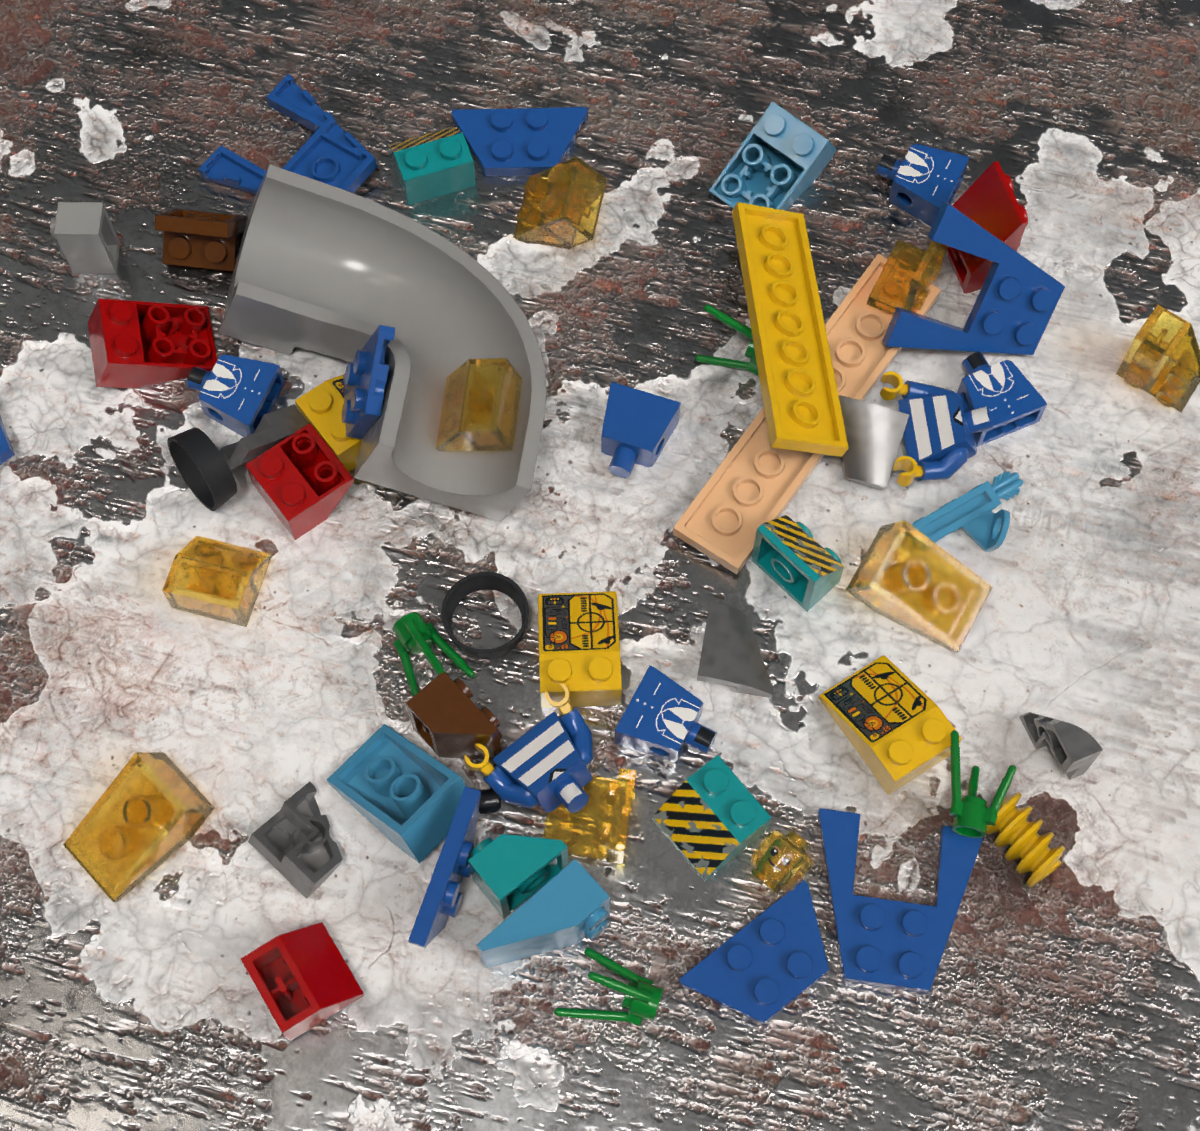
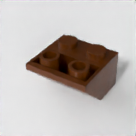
(452, 722)

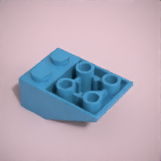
(774, 162)

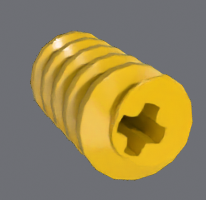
(1025, 841)

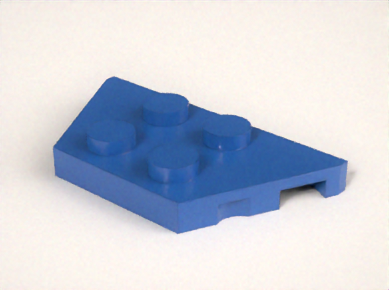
(519, 138)
(365, 384)
(443, 893)
(765, 961)

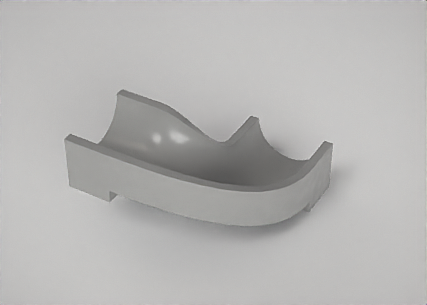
(332, 268)

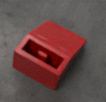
(994, 208)
(148, 342)

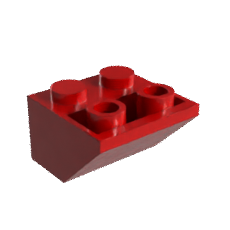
(300, 480)
(302, 978)

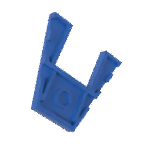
(327, 155)
(1008, 310)
(890, 939)

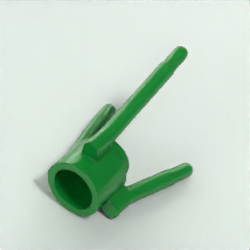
(739, 327)
(417, 637)
(971, 812)
(640, 995)

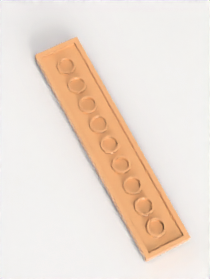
(761, 480)

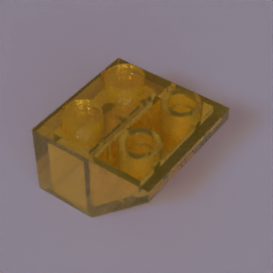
(561, 205)
(1164, 359)
(480, 406)
(216, 580)

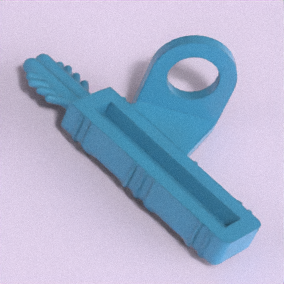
(975, 514)

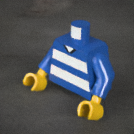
(937, 431)
(545, 763)

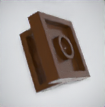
(200, 238)

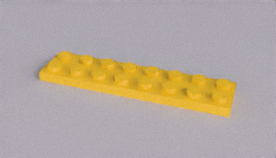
(788, 331)

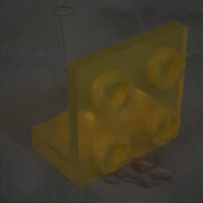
(907, 277)
(602, 825)

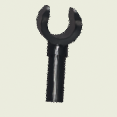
(489, 801)

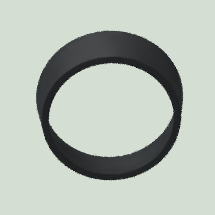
(202, 467)
(477, 582)

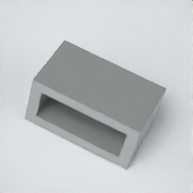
(86, 237)

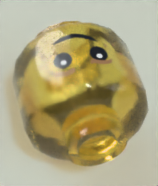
(781, 860)

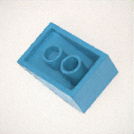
(400, 791)
(552, 919)

